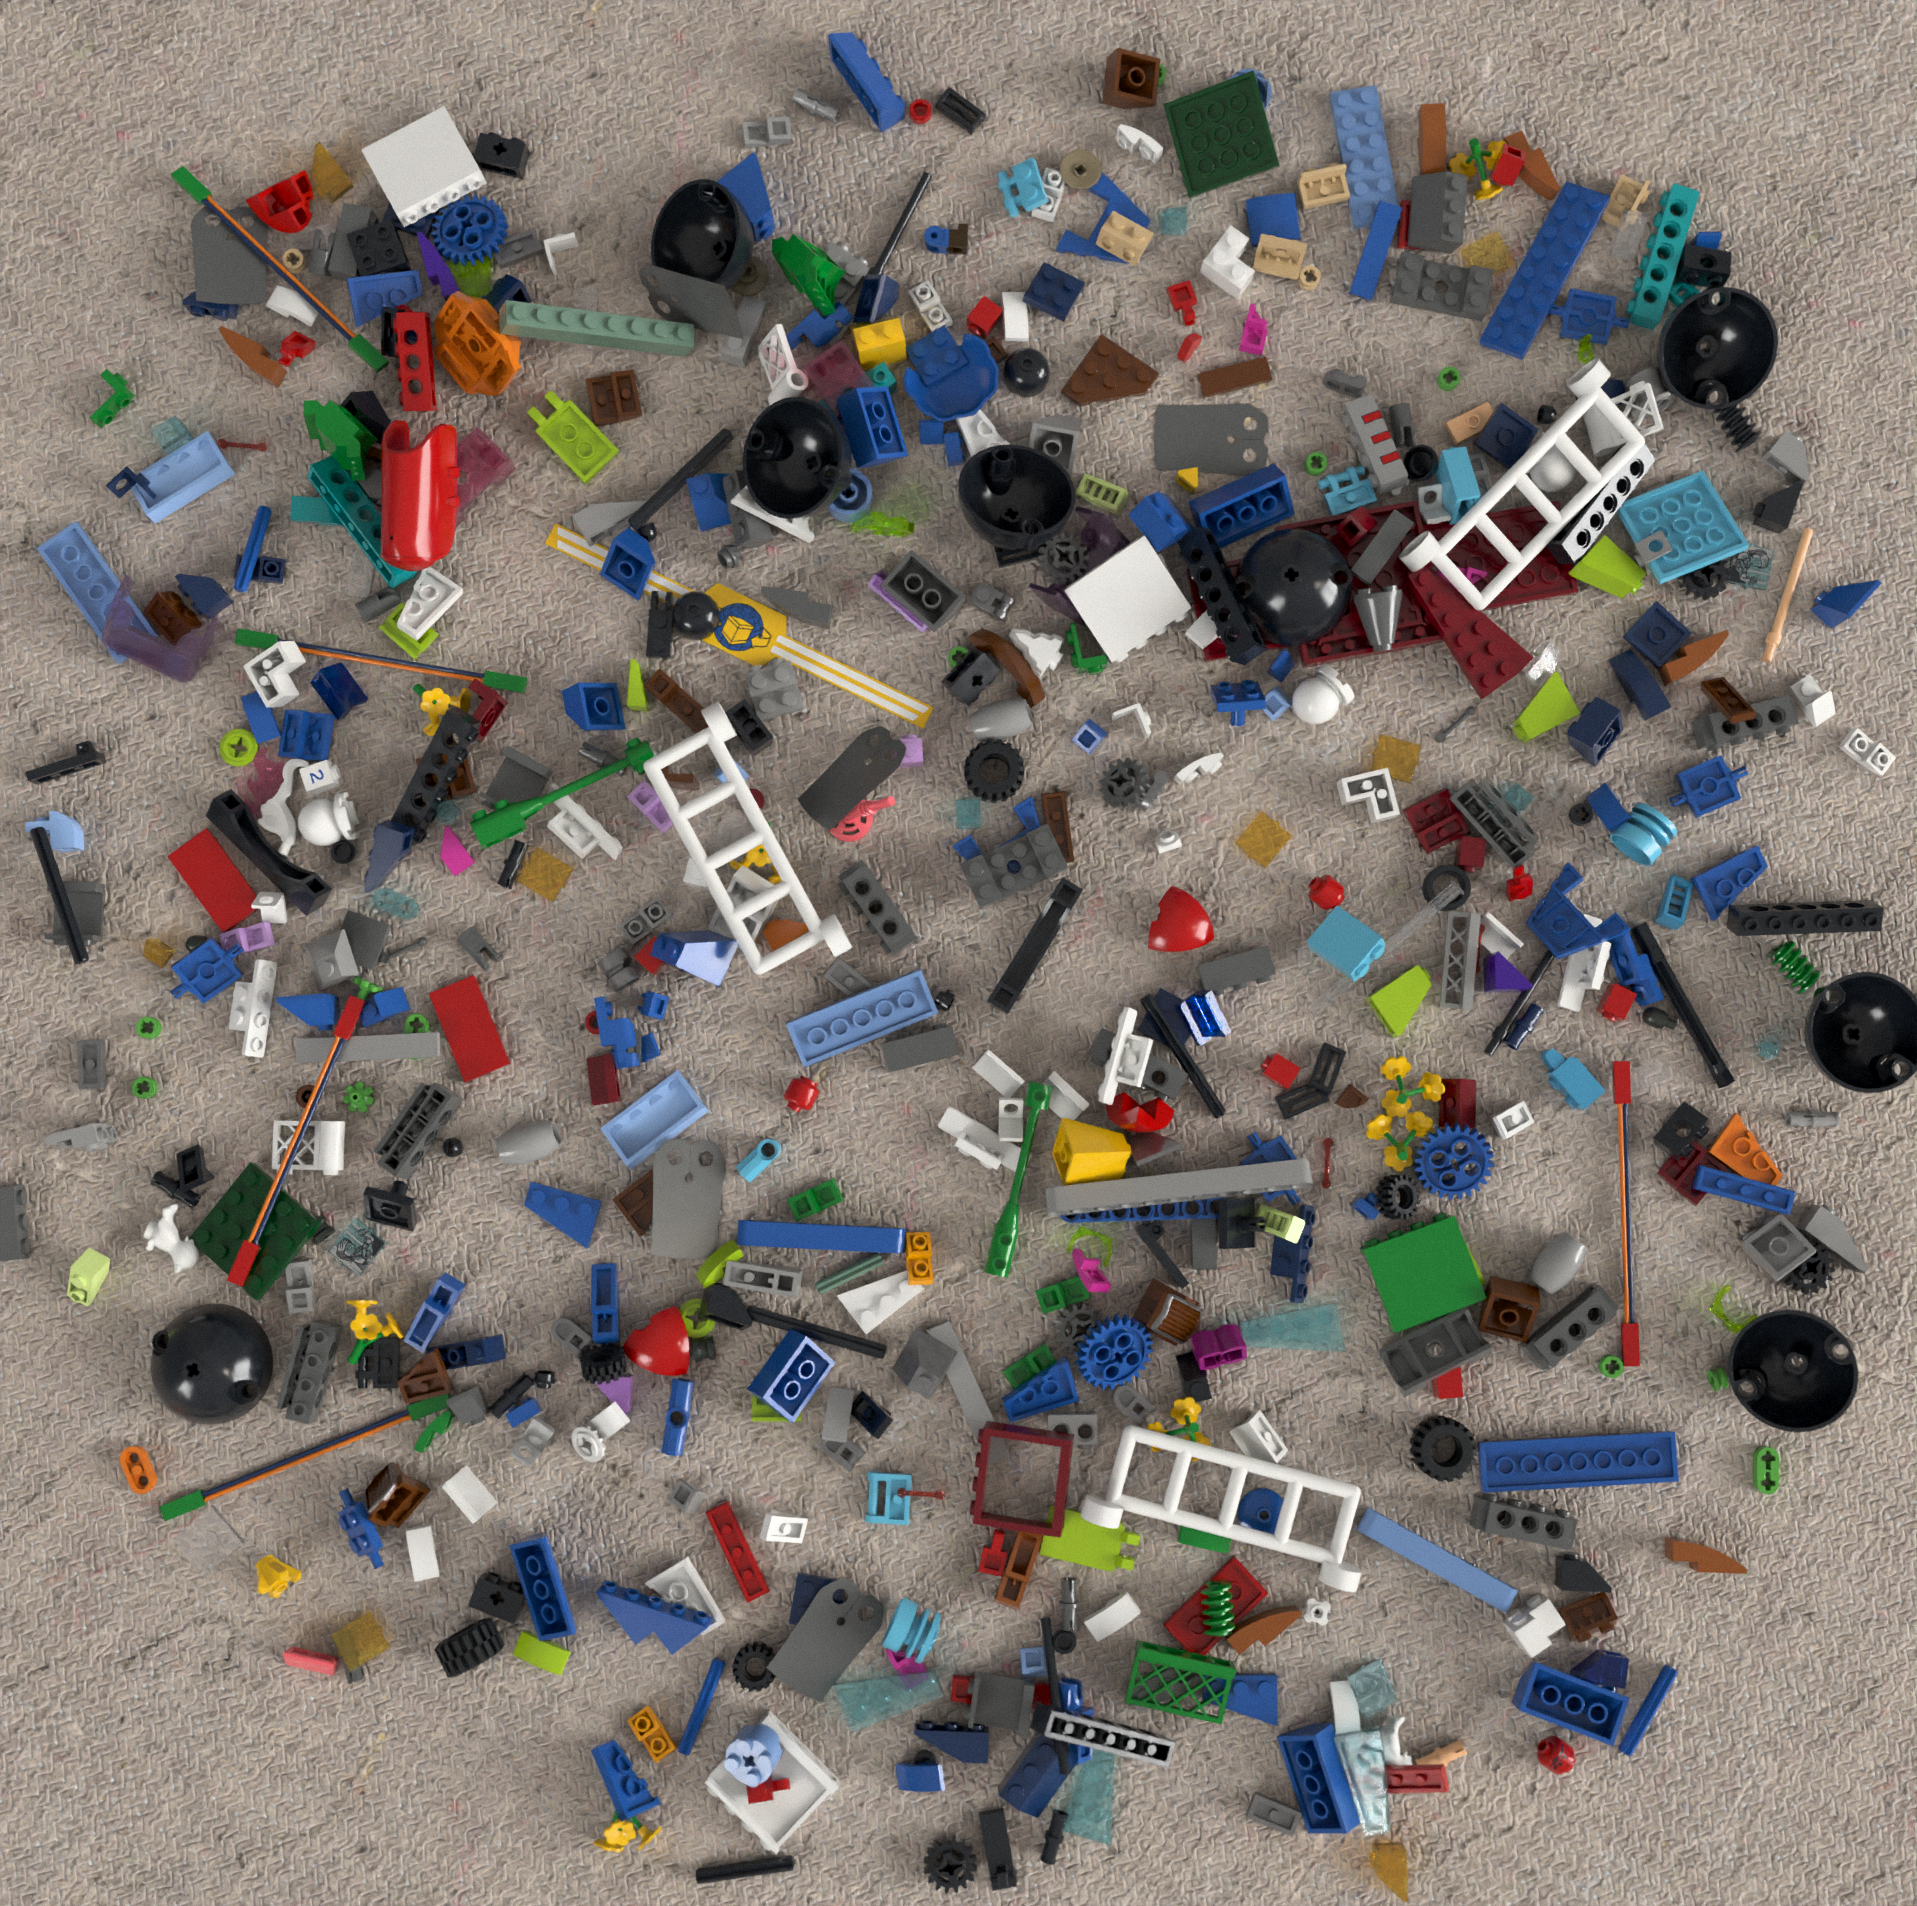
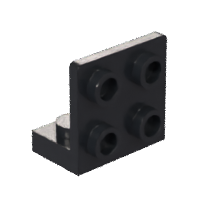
(378, 249)

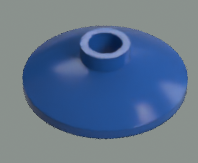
(1258, 1501)

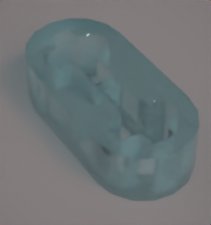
(398, 898)

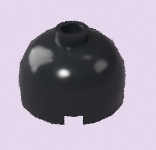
(1026, 372)
(696, 615)

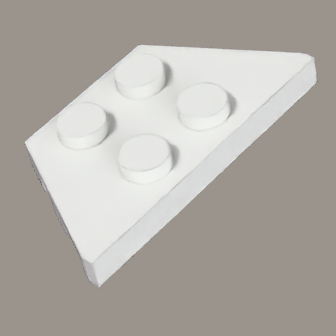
(796, 527)

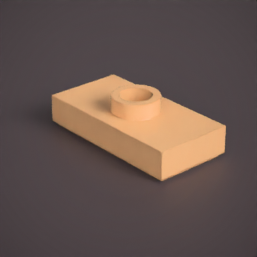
(1469, 423)

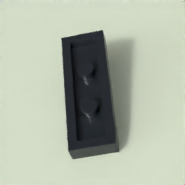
(86, 758)
(1150, 1235)
(997, 1849)

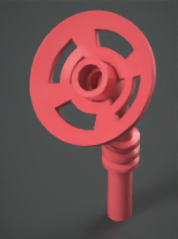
(863, 809)

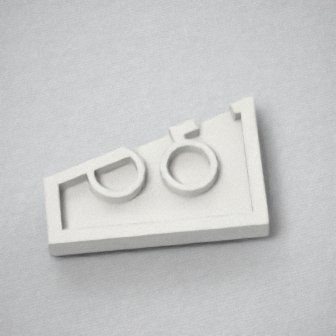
(979, 433)
(428, 602)
(878, 1300)
(684, 1586)

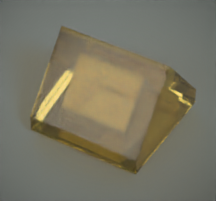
(157, 952)

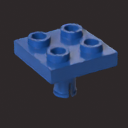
(1237, 699)

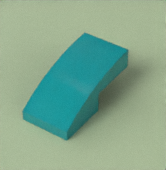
(312, 510)

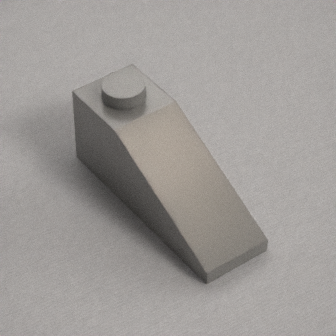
(750, 314)
(604, 519)
(1827, 1229)
(763, 1278)

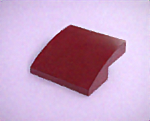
(1435, 821)
(1681, 1173)

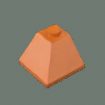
(782, 932)

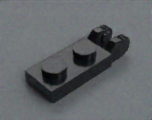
(660, 628)

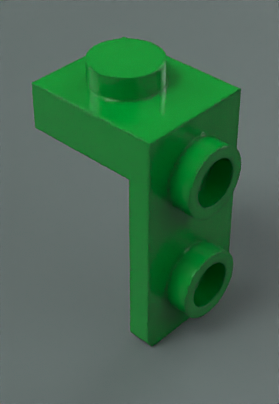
(118, 401)
(1093, 665)

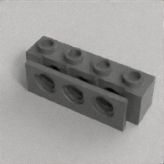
(1709, 730)
(1493, 824)
(861, 874)
(1172, 1076)
(416, 1128)
(1558, 1326)
(314, 1367)
(1487, 1508)

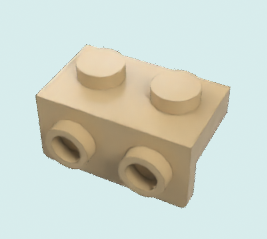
(1323, 186)
(1625, 196)
(1124, 238)
(1279, 256)

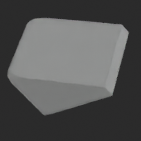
(687, 1496)

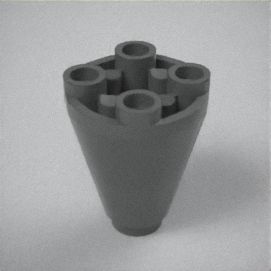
(1379, 615)

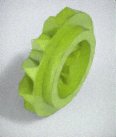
(234, 738)
(703, 1327)

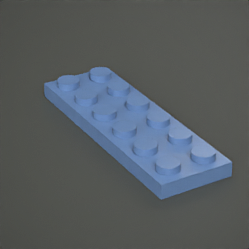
(1364, 151)
(88, 579)
(861, 1017)

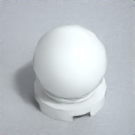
(1552, 470)
(1319, 698)
(326, 821)

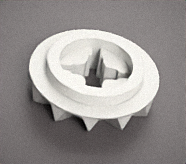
(591, 1452)

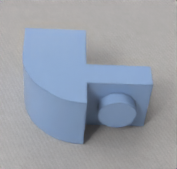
(64, 831)

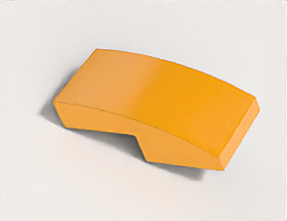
(918, 1258)
(652, 1734)

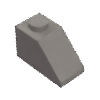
(1788, 458)

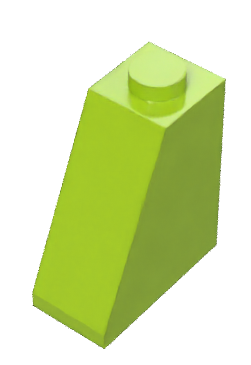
(1609, 569)
(1546, 710)
(1400, 999)

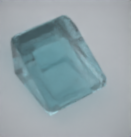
(1174, 221)
(1518, 797)
(968, 813)

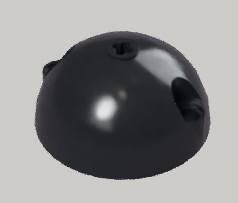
(703, 234)
(1737, 354)
(810, 460)
(1022, 507)
(1299, 609)
(1881, 1027)
(228, 1351)
(1790, 1394)

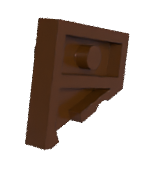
(637, 1203)
(425, 1379)

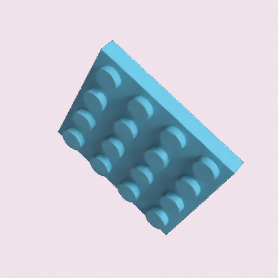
(1690, 519)

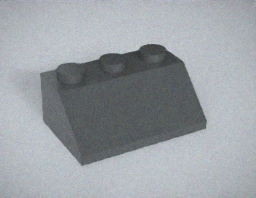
(1437, 211)
(923, 591)

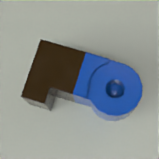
(947, 240)

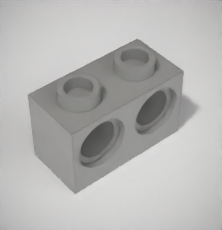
(1072, 1422)

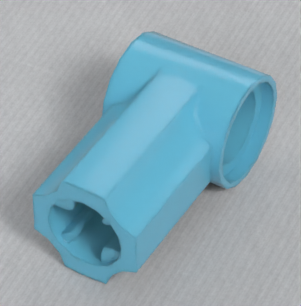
(758, 1160)

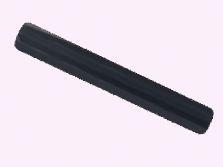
(744, 1869)

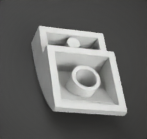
(742, 887)

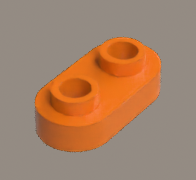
(136, 1470)

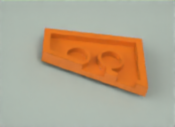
(1742, 1154)

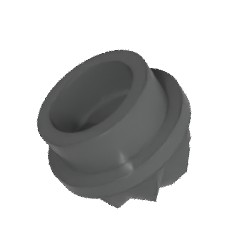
(729, 556)

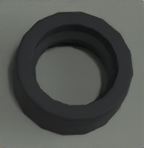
(1457, 873)

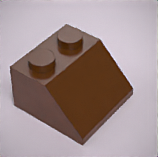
(1130, 80)
(1509, 1309)

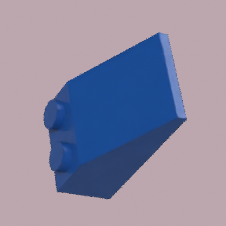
(1160, 521)

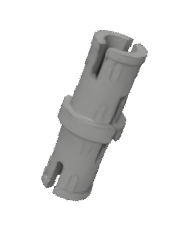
(816, 105)
(1811, 1119)

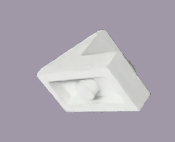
(1812, 701)
(1511, 1120)
(783, 1527)

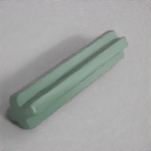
(849, 1273)

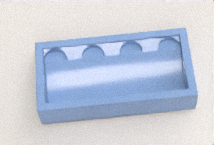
(183, 477)
(654, 1119)

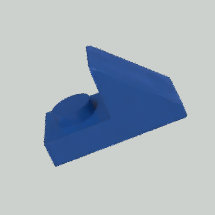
(384, 1006)

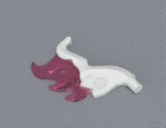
(271, 795)

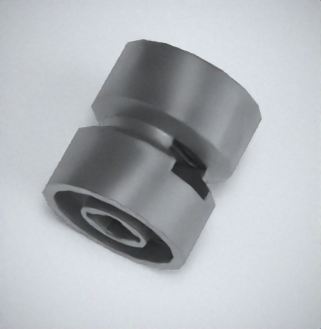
(619, 969)

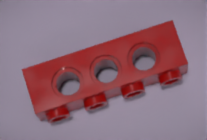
(423, 349)

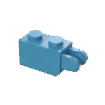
(1572, 1079)

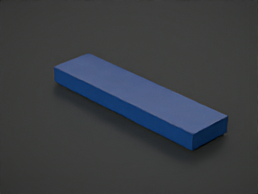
(1375, 250)
(1743, 1189)

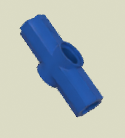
(676, 1432)

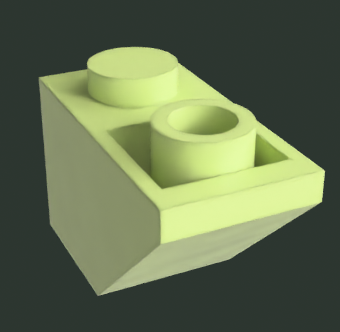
(87, 1276)

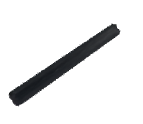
(673, 485)
(59, 895)
(1183, 1056)
(817, 1332)

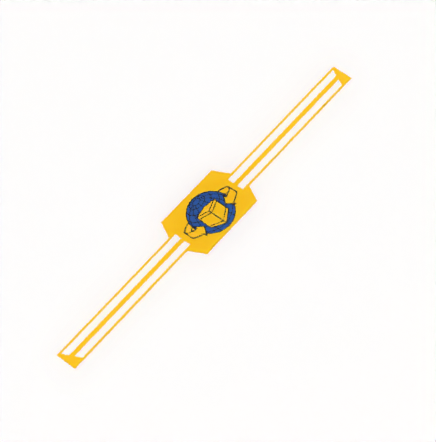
(758, 634)

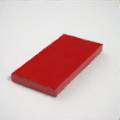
(214, 880)
(469, 1028)
(1187, 1621)

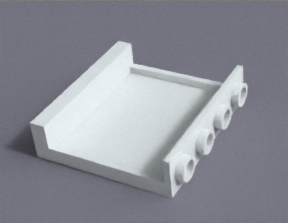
(424, 166)
(1128, 599)
(778, 1818)

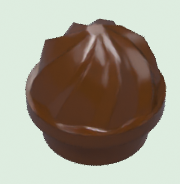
(303, 1095)

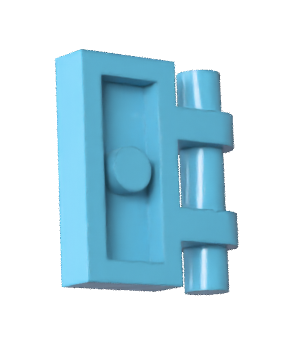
(1029, 185)
(1350, 497)

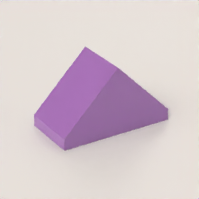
(619, 1392)

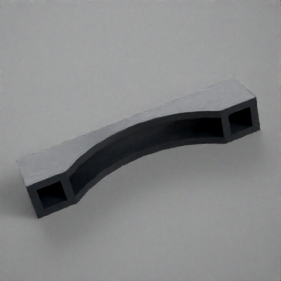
(236, 822)
(1034, 946)

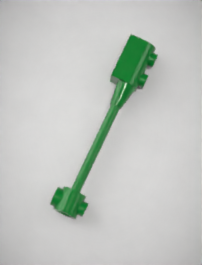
(510, 817)
(1007, 1230)

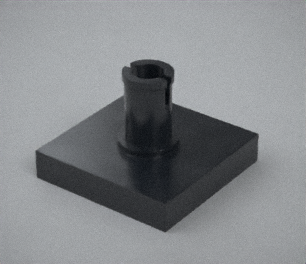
(391, 1207)
(1238, 1223)

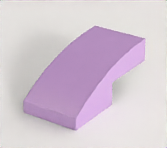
(650, 804)
(250, 938)

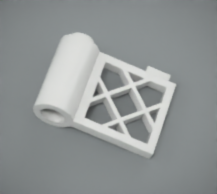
(789, 380)
(1604, 436)
(327, 1148)

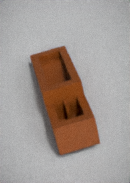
(1432, 138)
(1535, 169)
(254, 356)
(1691, 657)
(1701, 1557)
(1018, 1569)
(1262, 1626)

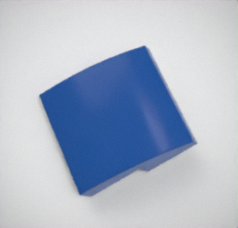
(1273, 216)
(306, 735)

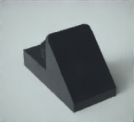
(192, 1168)
(1193, 1379)
(871, 1414)

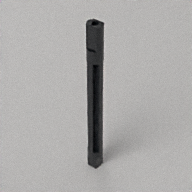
(1682, 1004)

